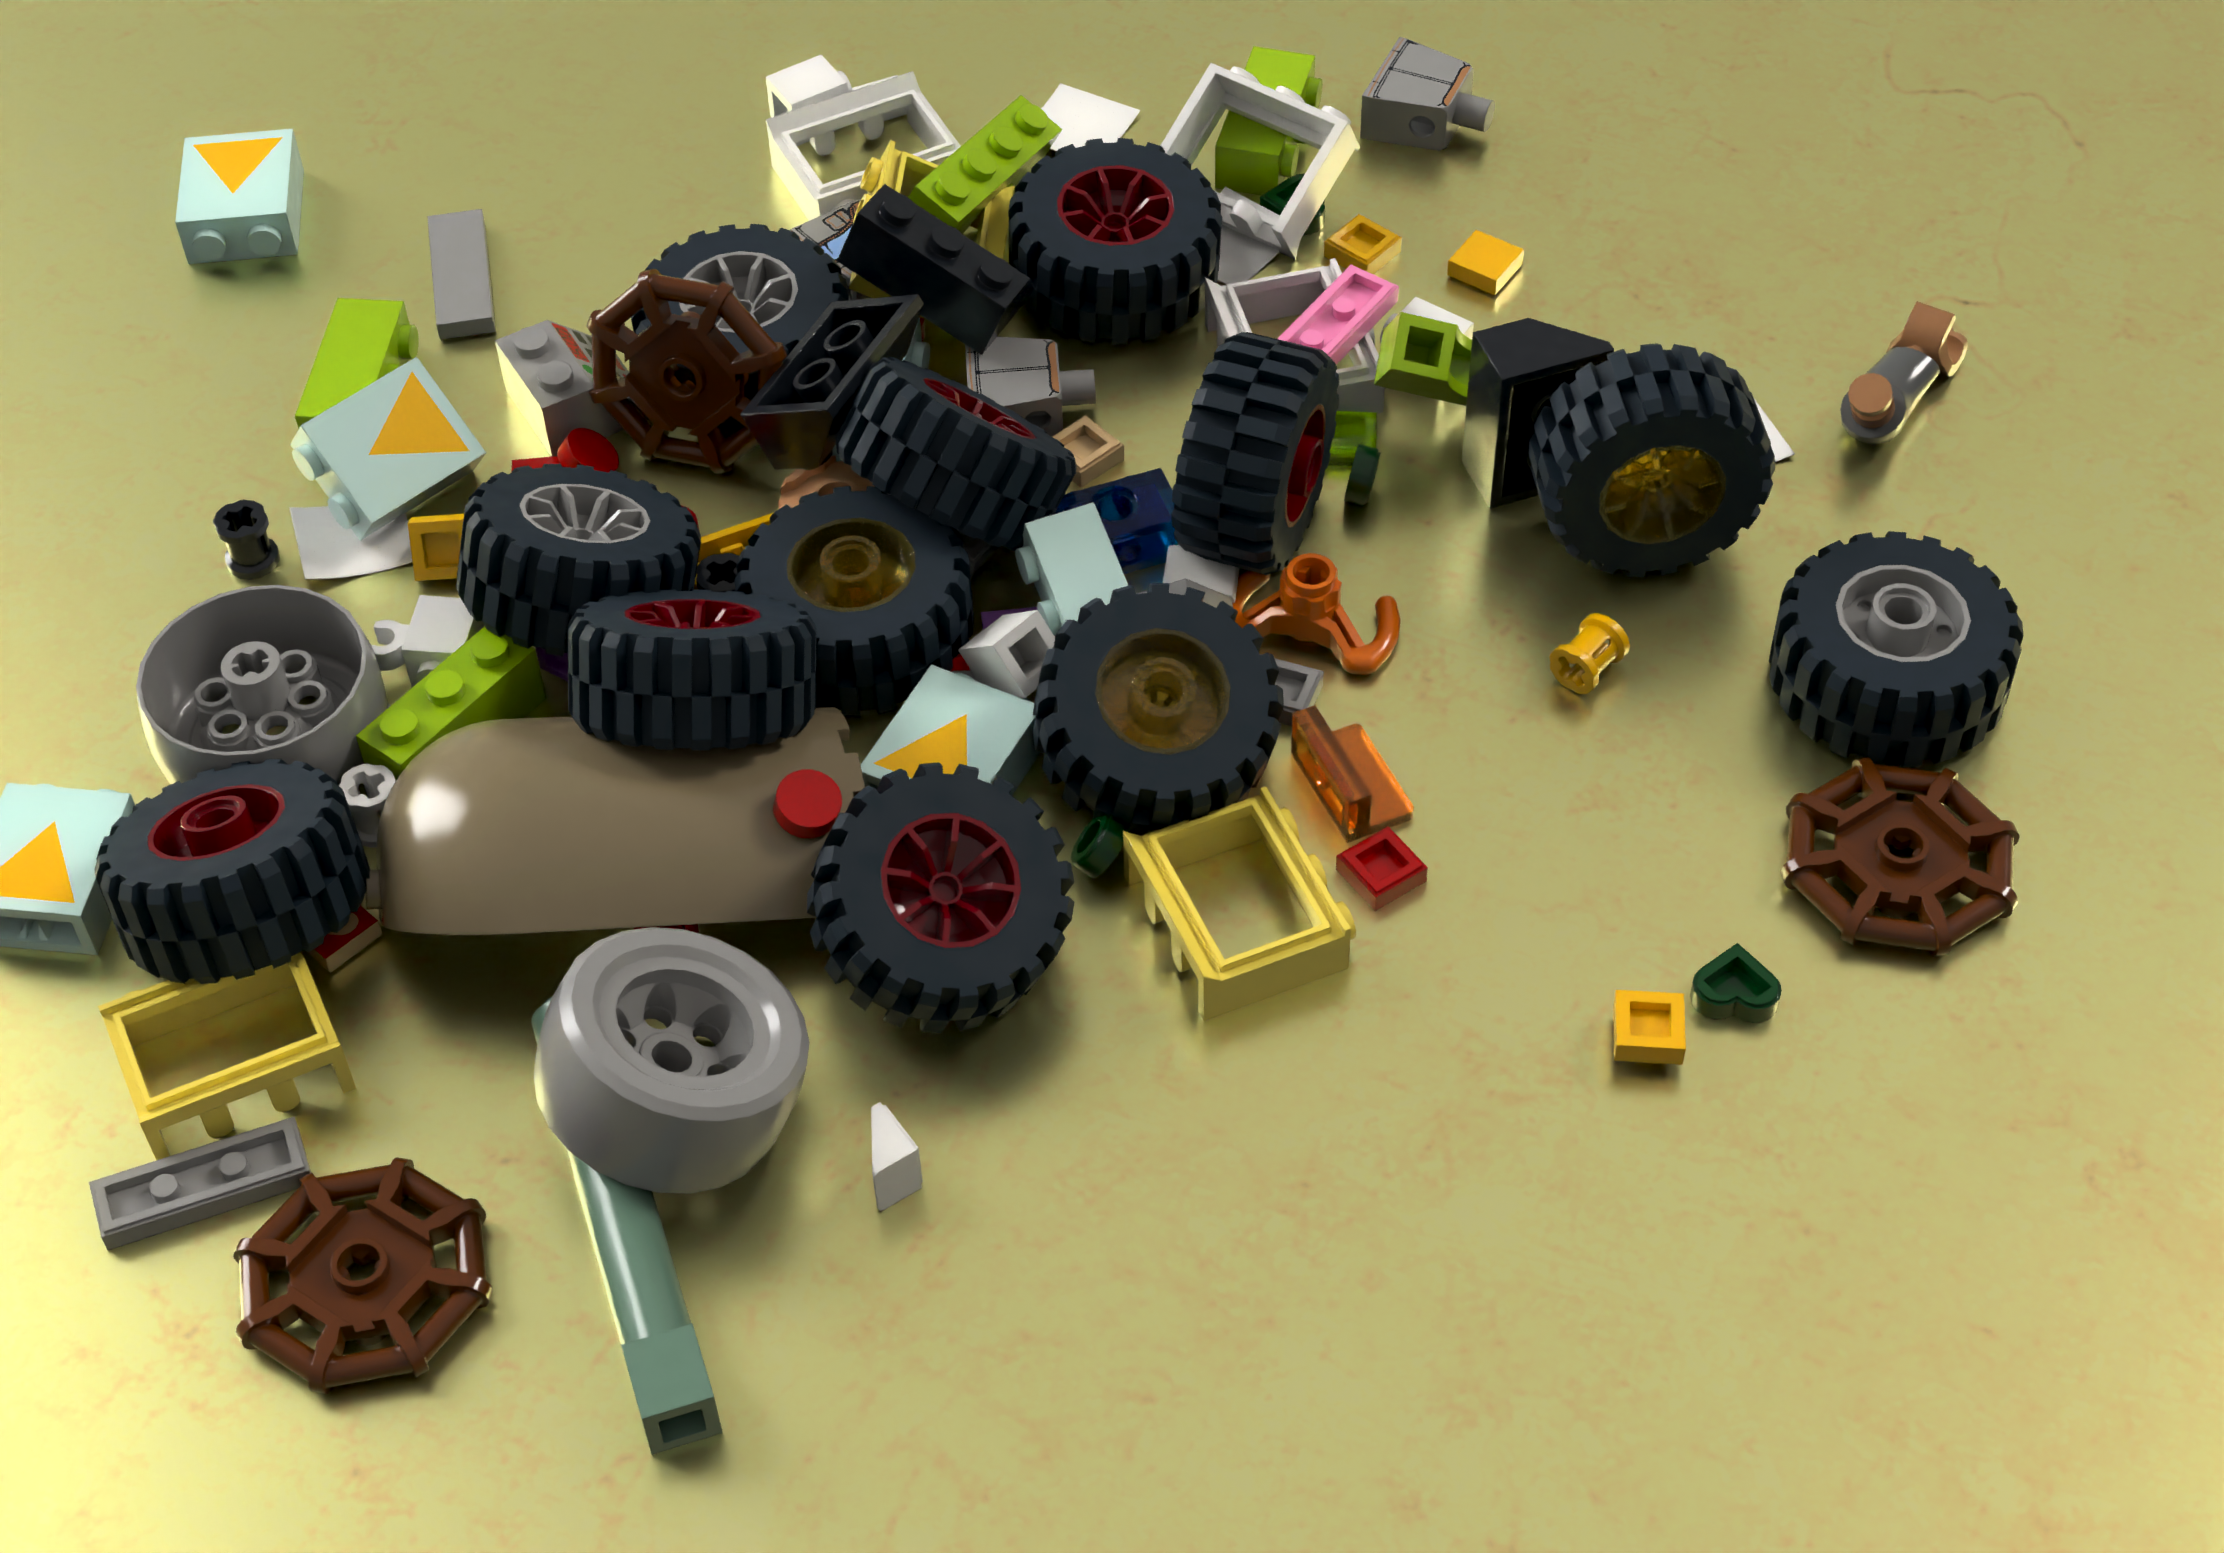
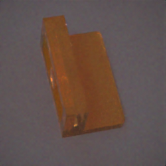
(1348, 776)

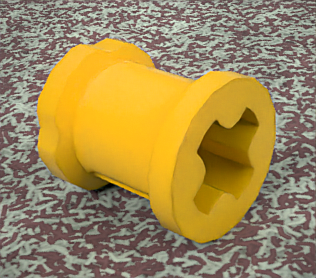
(1589, 653)

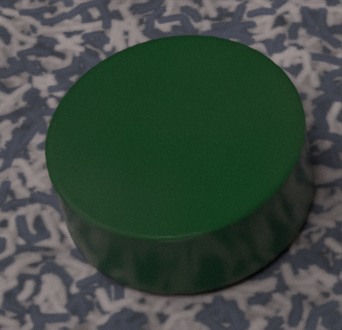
(1362, 475)
(1098, 845)

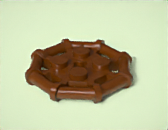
(653, 363)
(1895, 883)
(369, 1307)

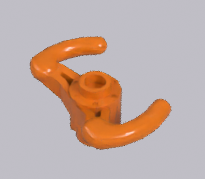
(1311, 611)

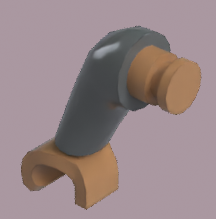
(1889, 392)

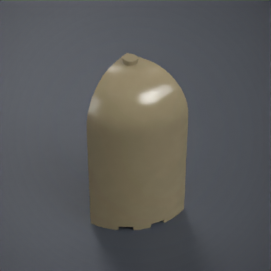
(578, 832)

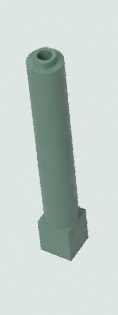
(646, 1305)

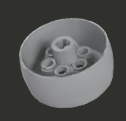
(249, 665)
(655, 1100)

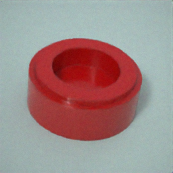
(587, 449)
(807, 803)

